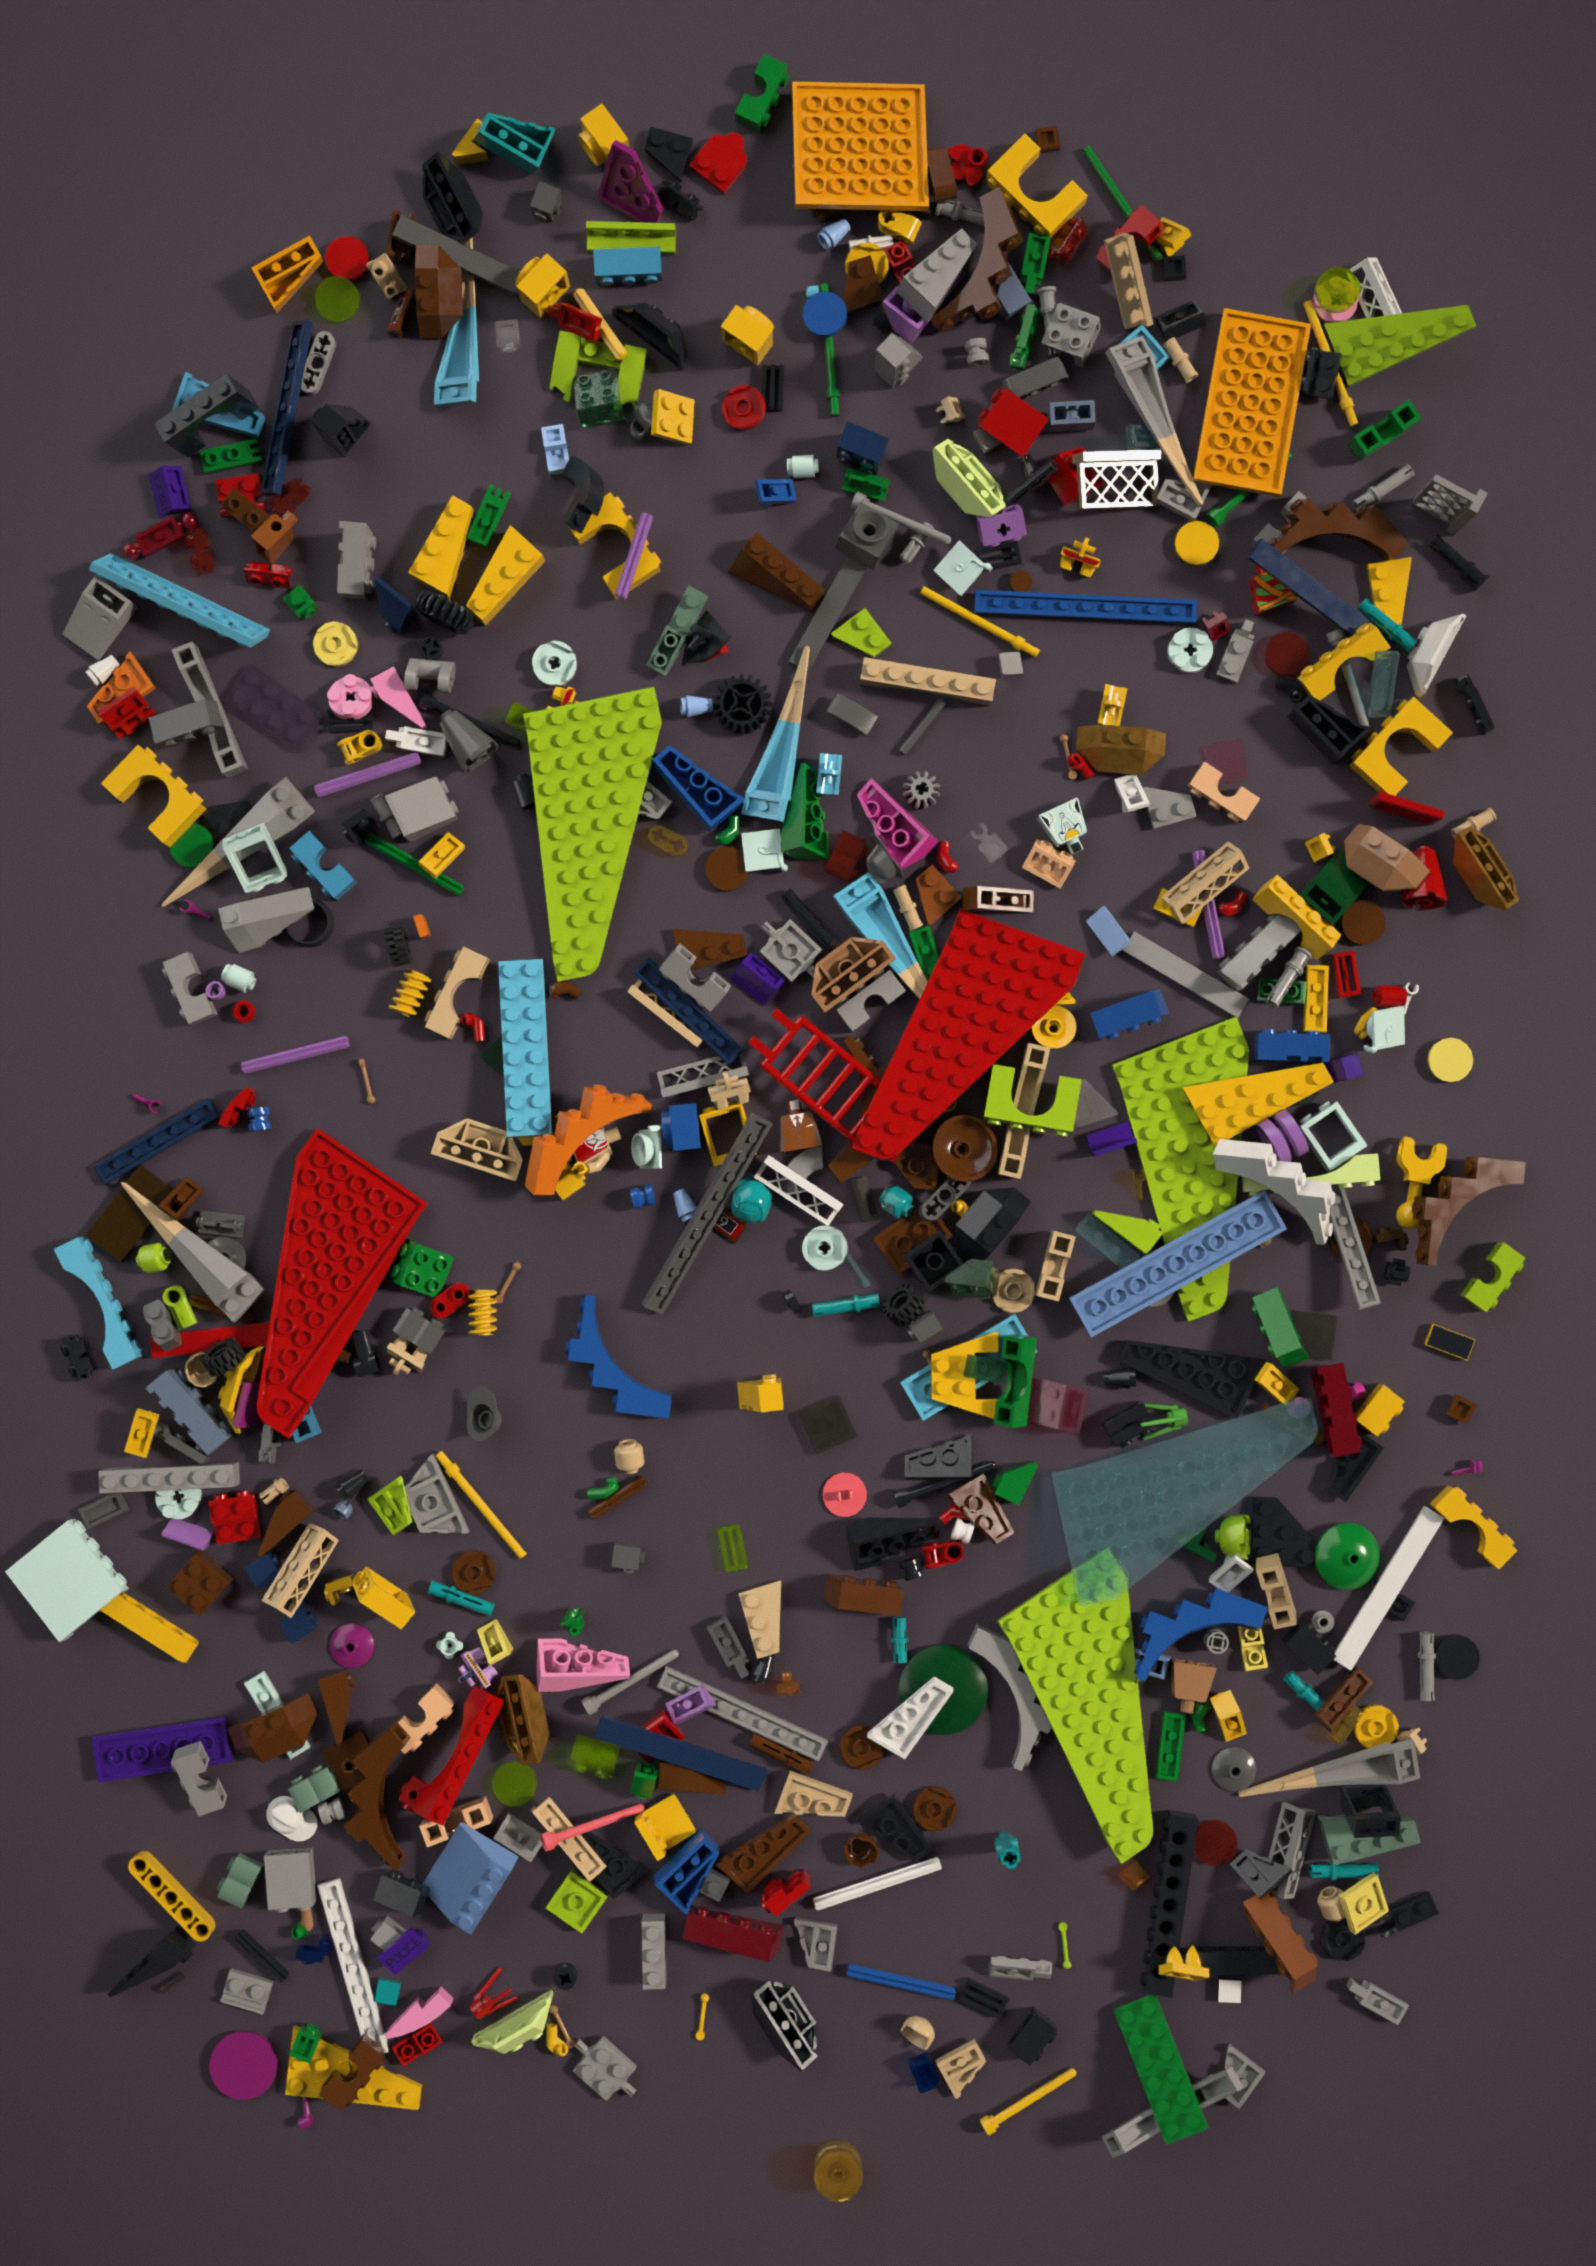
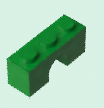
(754, 111)
(1384, 432)

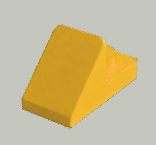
(468, 150)
(1172, 236)

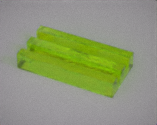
(736, 1566)

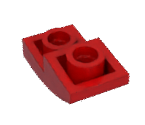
(899, 260)
(243, 1101)
(416, 2044)

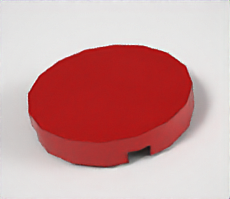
(347, 258)
(743, 407)

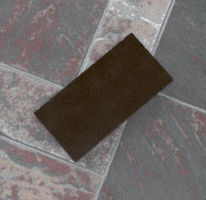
(123, 1221)

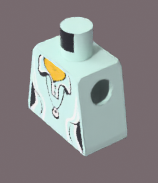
(1065, 825)

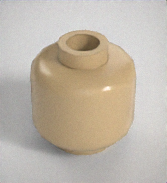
(629, 1456)
(1330, 1904)

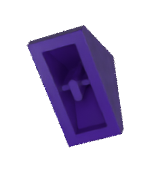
(1344, 1068)

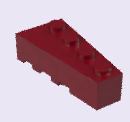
(1336, 1409)
(734, 1933)

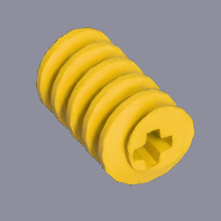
(410, 993)
(482, 1312)

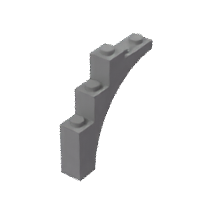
(1031, 1715)
(1144, 2125)

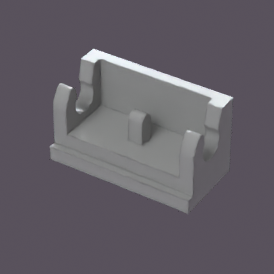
(519, 1837)

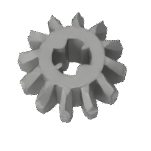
(927, 796)

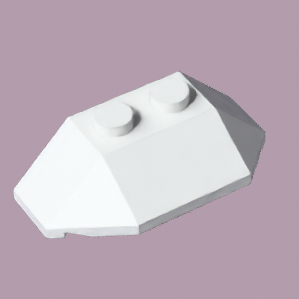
(1431, 650)

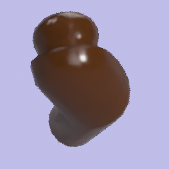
(563, 987)

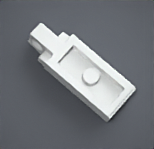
(419, 740)

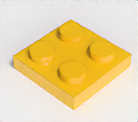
(672, 417)

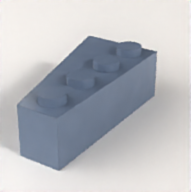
(190, 1410)

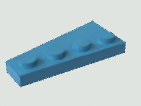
(249, 426)

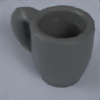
(643, 415)

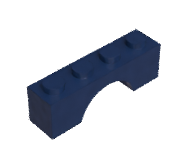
(263, 1573)

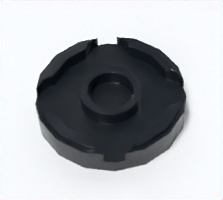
(1457, 1656)
(1340, 1942)

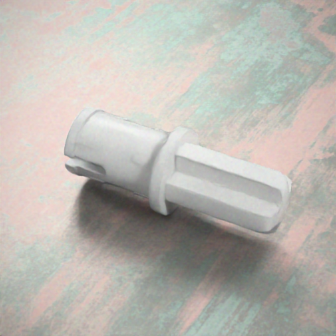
(882, 241)

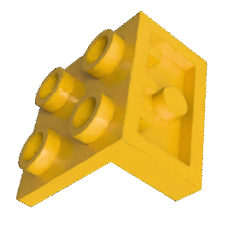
(664, 1825)

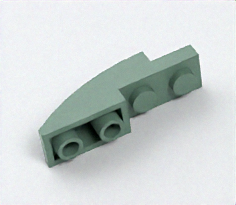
(677, 631)

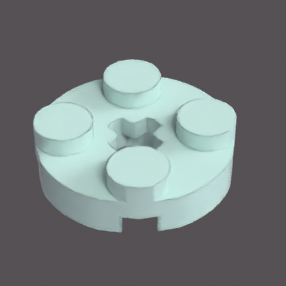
(548, 652)
(1181, 659)
(816, 1257)
(172, 1509)

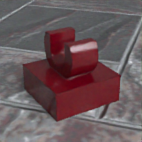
(1216, 626)

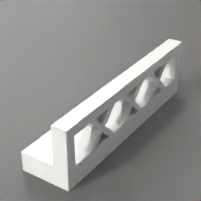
(1380, 287)
(800, 1181)

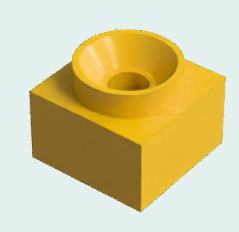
(599, 134)
(541, 284)
(748, 333)

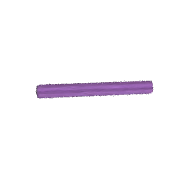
(367, 774)
(1210, 915)
(295, 1054)

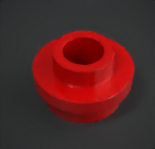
(237, 1011)

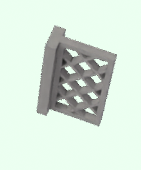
(1449, 502)

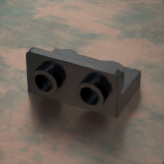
(1321, 374)
(359, 822)

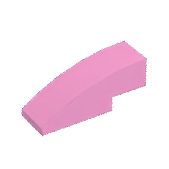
(420, 2013)

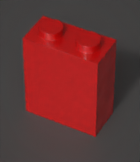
(1012, 421)

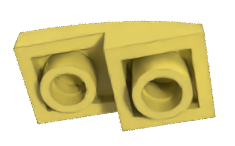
(1252, 1649)

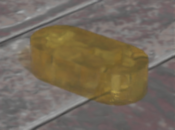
(670, 835)
(1346, 1725)

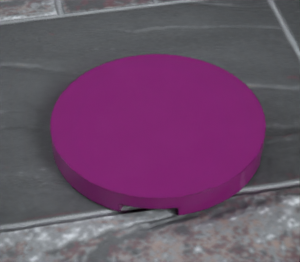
(243, 2065)

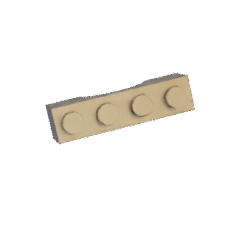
(467, 967)

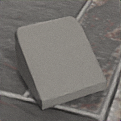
(985, 440)
(1010, 664)

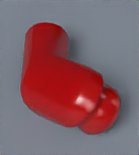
(944, 859)

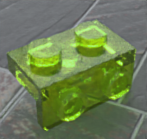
(594, 1756)

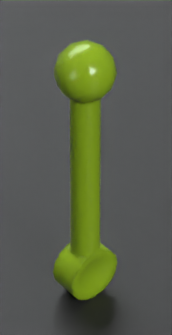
(1063, 1927)

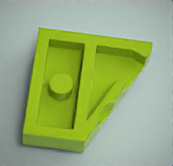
(863, 634)
(392, 1506)

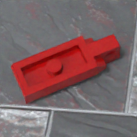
(576, 320)

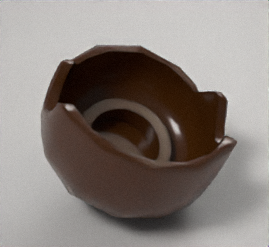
(861, 1850)

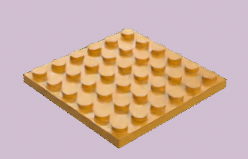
(860, 146)

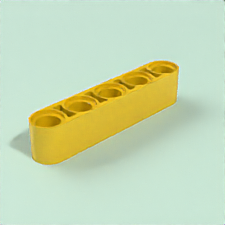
(151, 1627)
(173, 1907)

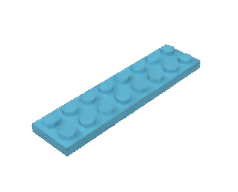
(184, 602)
(525, 1048)

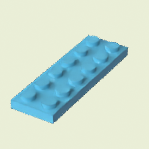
(919, 1384)

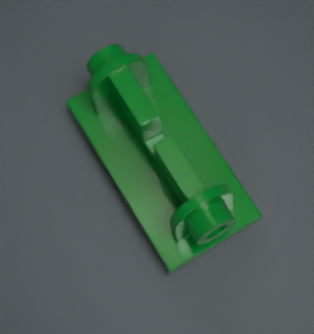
(869, 485)
(574, 1621)

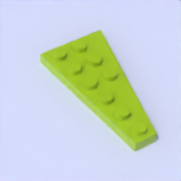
(1385, 341)

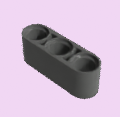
(1037, 379)

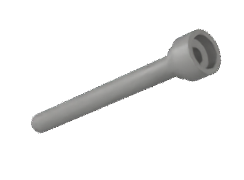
(906, 522)
(1334, 638)
(592, 1703)

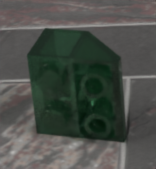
(976, 1278)

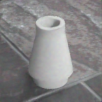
(101, 670)

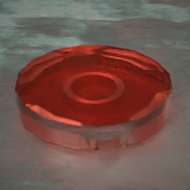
(1286, 654)
(1215, 1842)

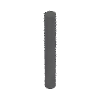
(925, 722)

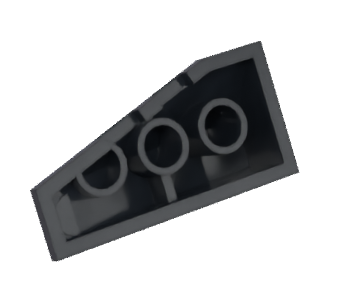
(877, 1538)

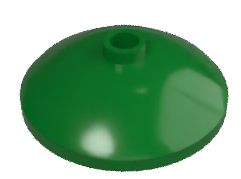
(1334, 1555)

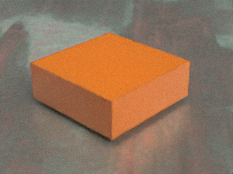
(422, 926)

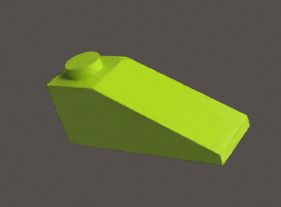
(1136, 1231)

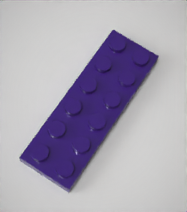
(152, 1749)

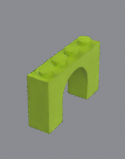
(1058, 1119)

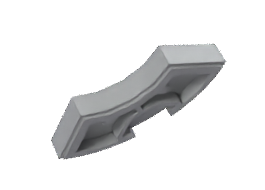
(803, 1165)

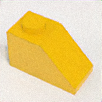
(1228, 1715)

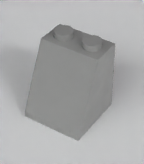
(422, 808)

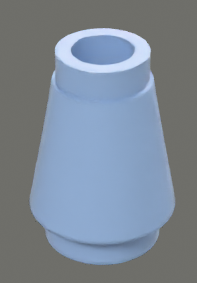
(832, 234)
(695, 706)
(684, 1205)

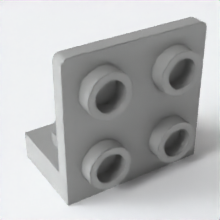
(1072, 332)

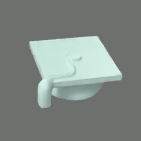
(961, 568)
(763, 850)
(1386, 1029)
(647, 1148)

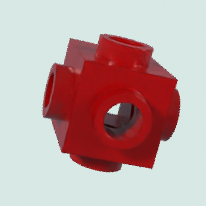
(409, 1791)

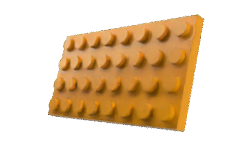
(1251, 402)

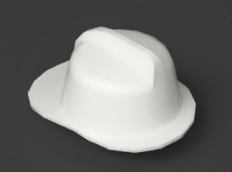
(288, 1821)

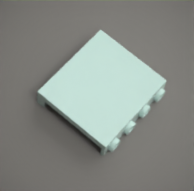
(67, 1579)

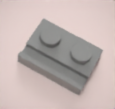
(247, 1991)

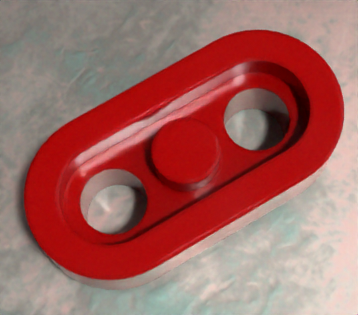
(450, 1301)

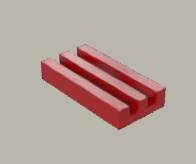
(1338, 981)

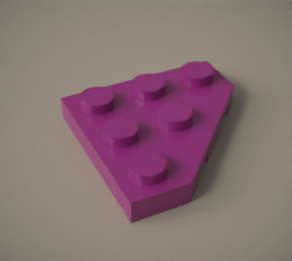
(628, 186)

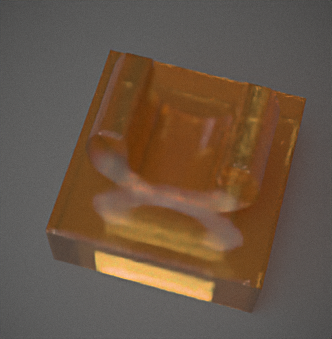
(788, 1687)
(1133, 1874)

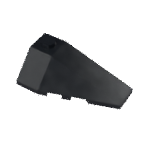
(164, 1956)

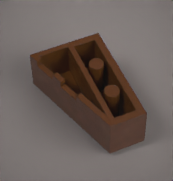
(863, 1594)

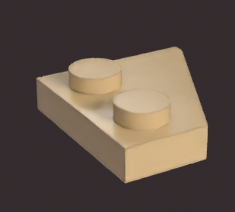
(961, 2065)

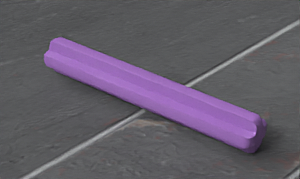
(634, 555)

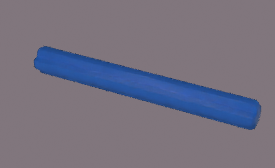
(901, 1982)

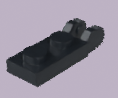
(1408, 1913)

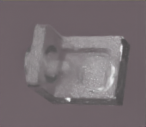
(507, 335)

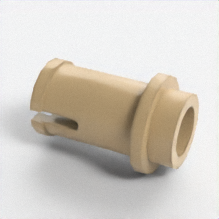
(277, 1488)

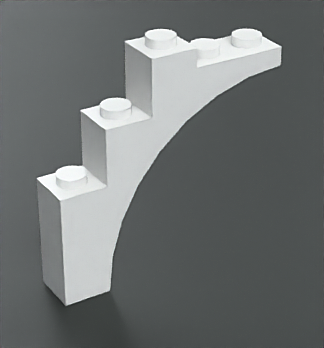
(1286, 1178)

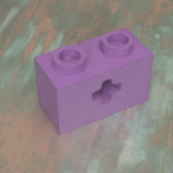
(1013, 526)

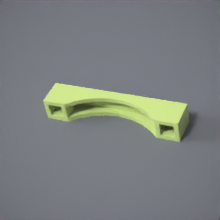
(1356, 1169)

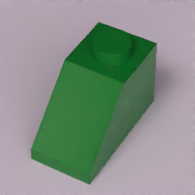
(1014, 1482)
(644, 1780)

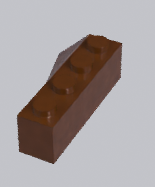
(771, 570)

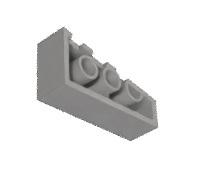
(933, 277)

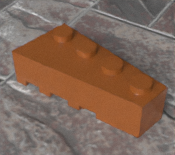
(1281, 1941)

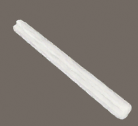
(877, 1883)

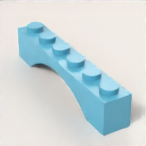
(119, 1344)

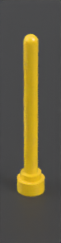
(991, 2123)

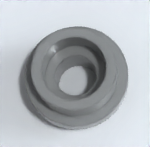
(1316, 1621)

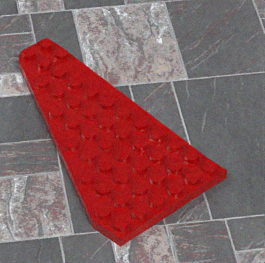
(974, 1008)
(335, 1252)

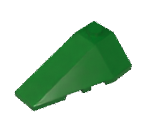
(803, 825)

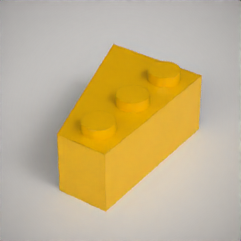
(762, 1394)

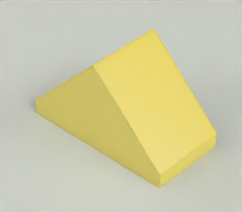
(494, 1642)

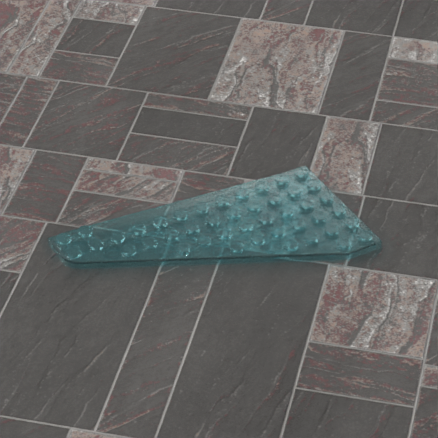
(1151, 1501)

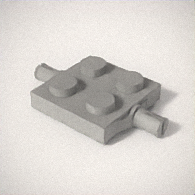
(790, 950)
(604, 2068)

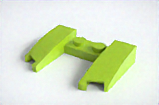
(574, 349)

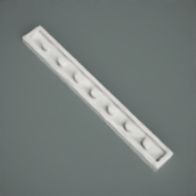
(1387, 1587)
(352, 1961)

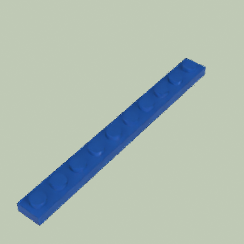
(1085, 606)

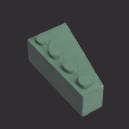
(1344, 1848)

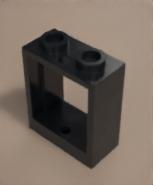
(1370, 1824)

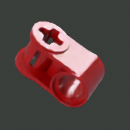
(940, 1553)

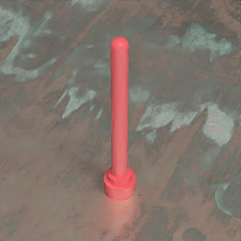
(550, 1840)

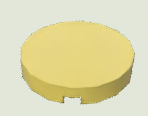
(335, 644)
(1450, 1060)

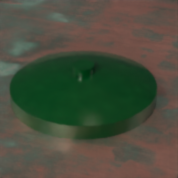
(959, 1671)

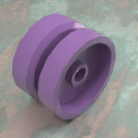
(1283, 1135)

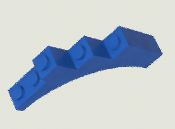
(589, 1348)
(1190, 1617)

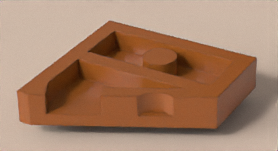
(935, 894)

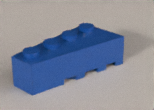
(701, 793)

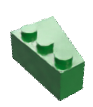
(1279, 1328)

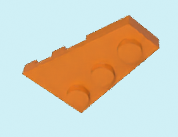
(124, 678)

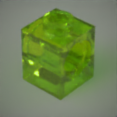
(514, 715)

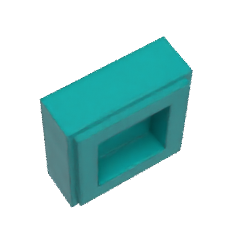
(387, 1991)

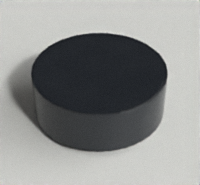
(791, 1300)

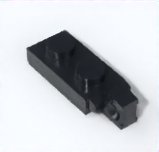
(1475, 703)

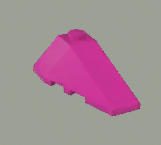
(896, 828)

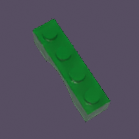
(1013, 1405)

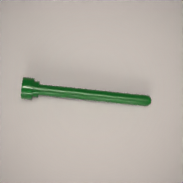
(1217, 516)

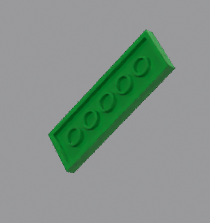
(1161, 2069)

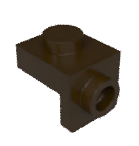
(1386, 1233)

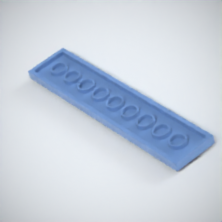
(1177, 1263)

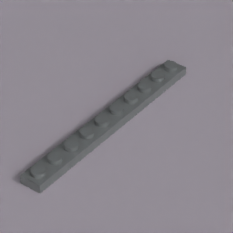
(707, 1213)

